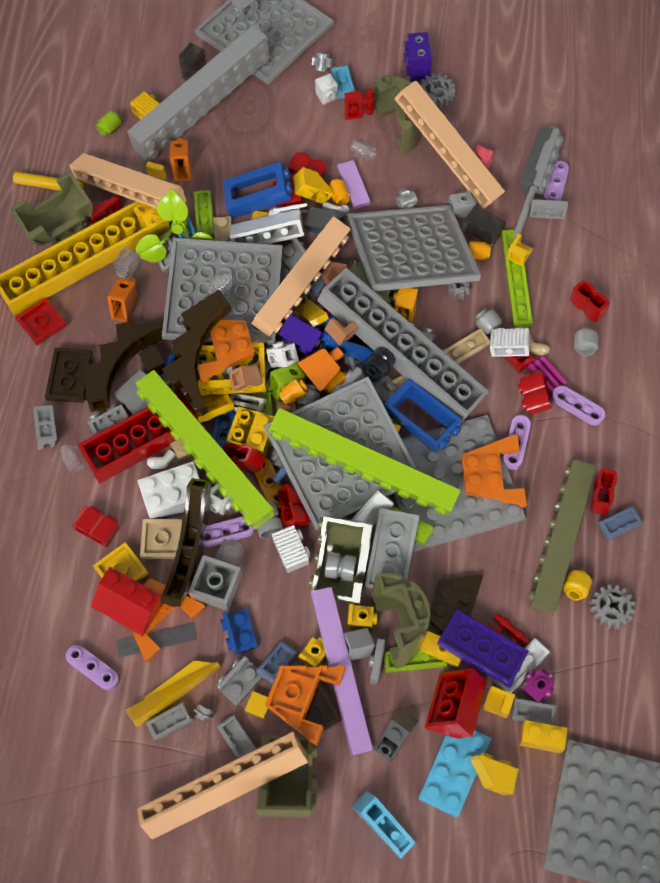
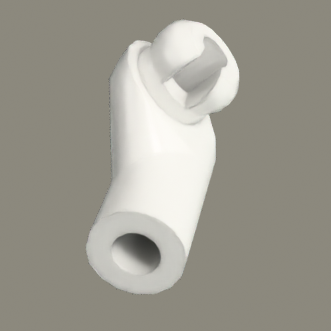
(343, 209)
(161, 462)

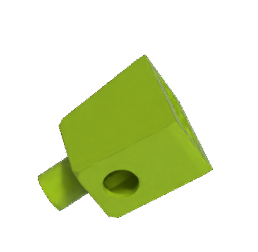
(283, 376)

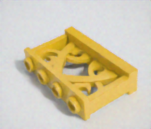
(224, 386)

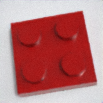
(41, 321)

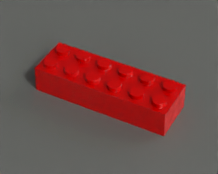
(127, 443)

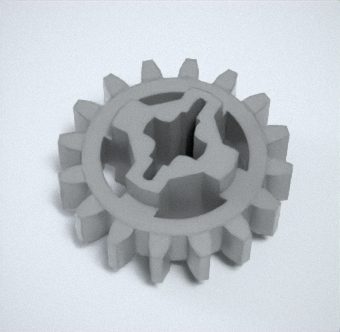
(438, 89)
(608, 599)

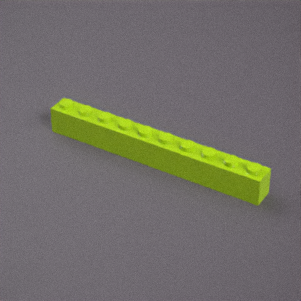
(205, 450)
(363, 461)

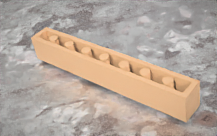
(449, 144)
(122, 180)
(299, 278)
(222, 785)

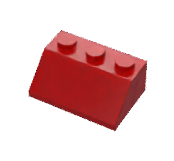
(126, 601)
(456, 703)

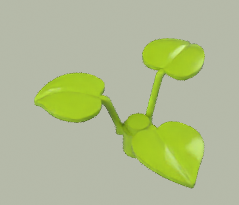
(169, 208)

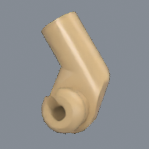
(538, 348)

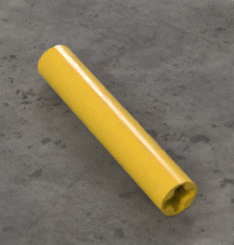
(38, 181)

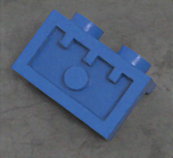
(239, 630)

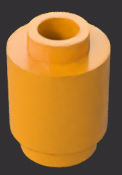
(340, 191)
(479, 250)
(337, 379)
(293, 391)

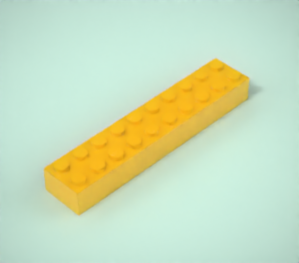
(74, 258)

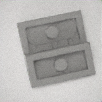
(128, 397)

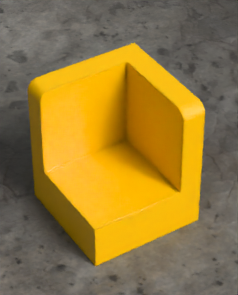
(518, 251)
(498, 702)

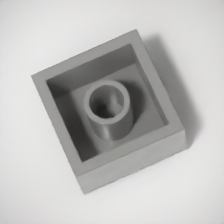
(215, 583)

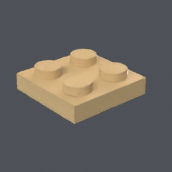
(160, 538)

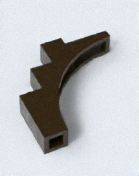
(187, 347)
(114, 355)
(190, 542)

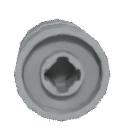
(271, 525)
(341, 566)

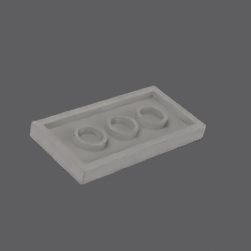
(392, 544)

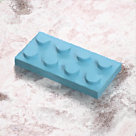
(453, 773)

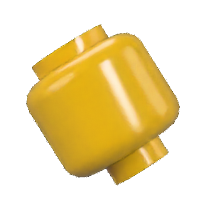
(577, 585)

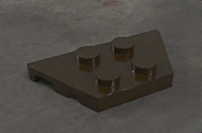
(452, 595)

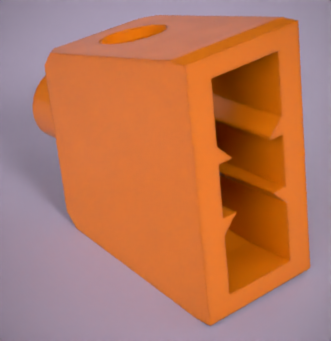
(180, 152)
(123, 299)
(321, 366)

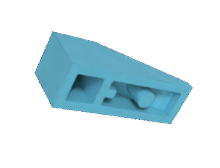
(383, 824)

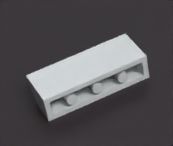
(269, 228)

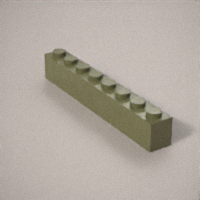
(562, 538)

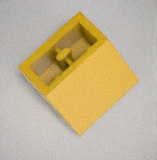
(249, 430)

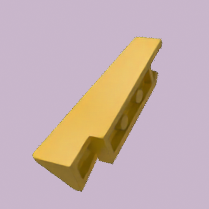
(171, 691)

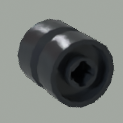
(378, 364)

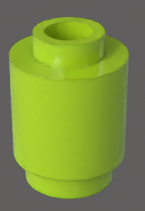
(108, 123)

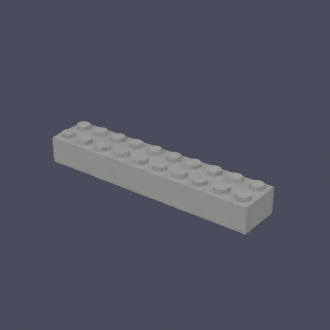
(199, 94)
(414, 353)

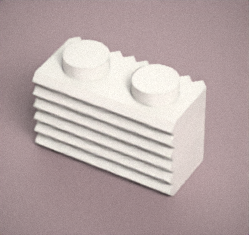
(510, 342)
(290, 548)

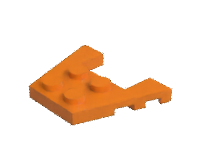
(231, 347)
(484, 475)
(189, 606)
(294, 692)

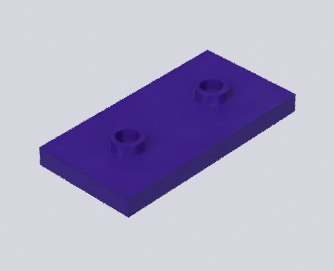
(482, 648)

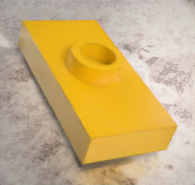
(429, 647)

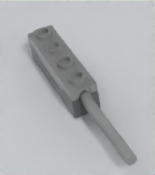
(538, 168)

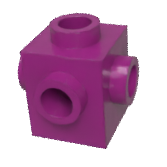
(531, 680)

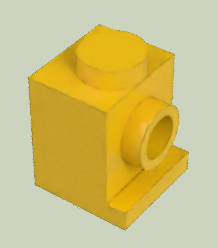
(356, 622)
(311, 659)

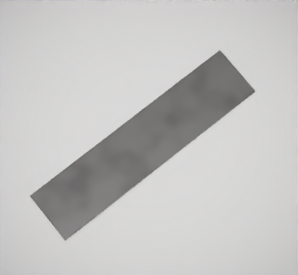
(162, 638)

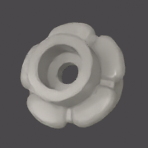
(203, 712)

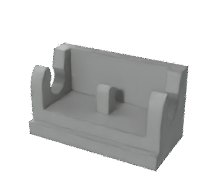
(44, 426)

